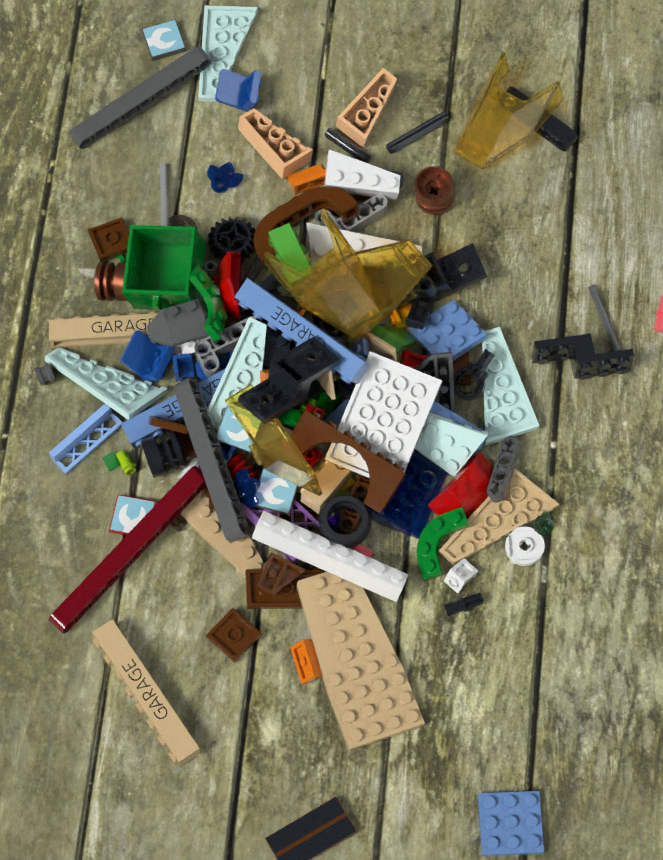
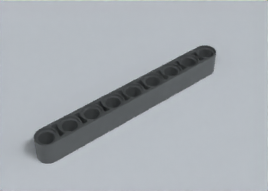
(140, 97)
(211, 459)

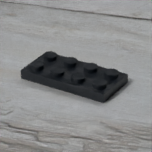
(275, 343)

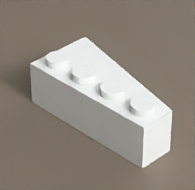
(359, 177)

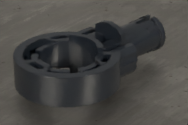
(470, 370)

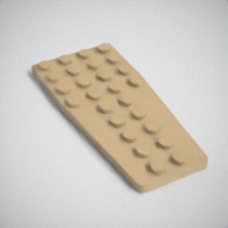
(357, 662)

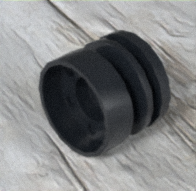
(163, 453)

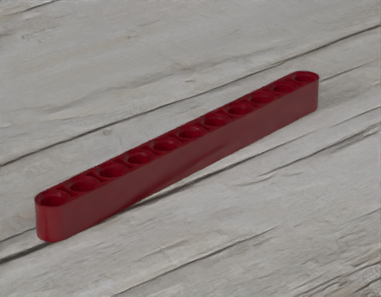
(128, 550)

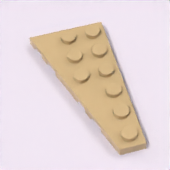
(496, 520)
(204, 521)

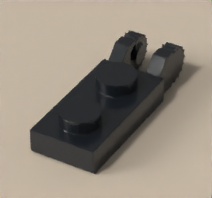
(419, 313)

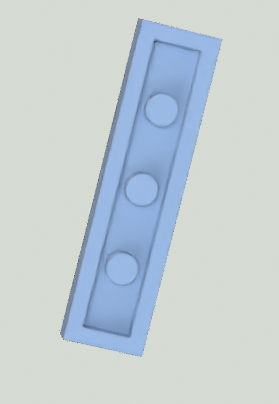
(80, 434)

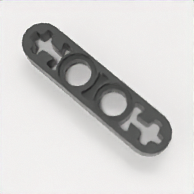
(499, 468)

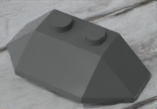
(179, 323)
(441, 367)

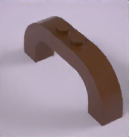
(298, 209)

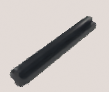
(417, 132)

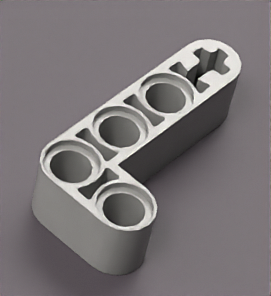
(374, 207)
(214, 350)

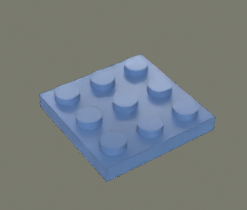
(449, 331)
(510, 823)

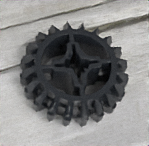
(225, 232)

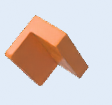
(307, 179)
(306, 661)

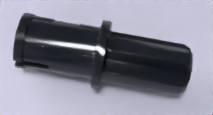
(463, 604)

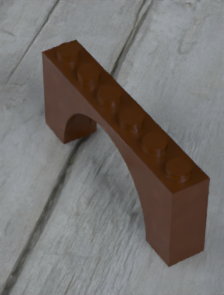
(384, 477)

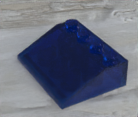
(408, 507)

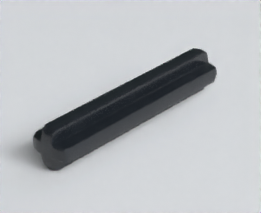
(347, 146)

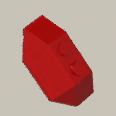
(229, 282)
(466, 488)

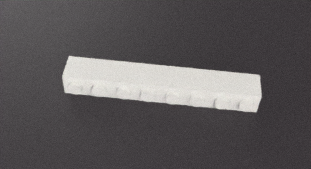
(329, 556)

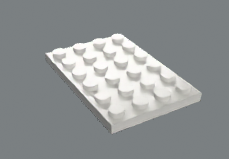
(385, 413)

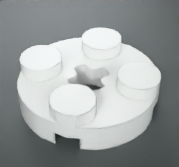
(517, 554)

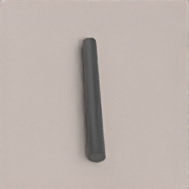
(604, 318)

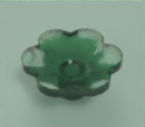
(544, 523)

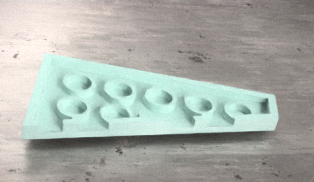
(242, 368)
(106, 383)

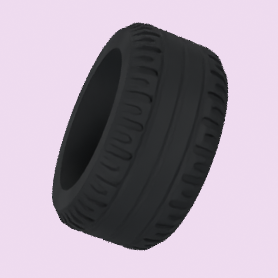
(351, 502)

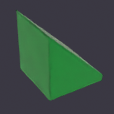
(111, 461)

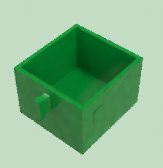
(160, 266)

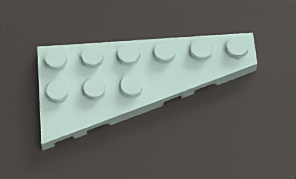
(222, 39)
(505, 399)
(448, 442)

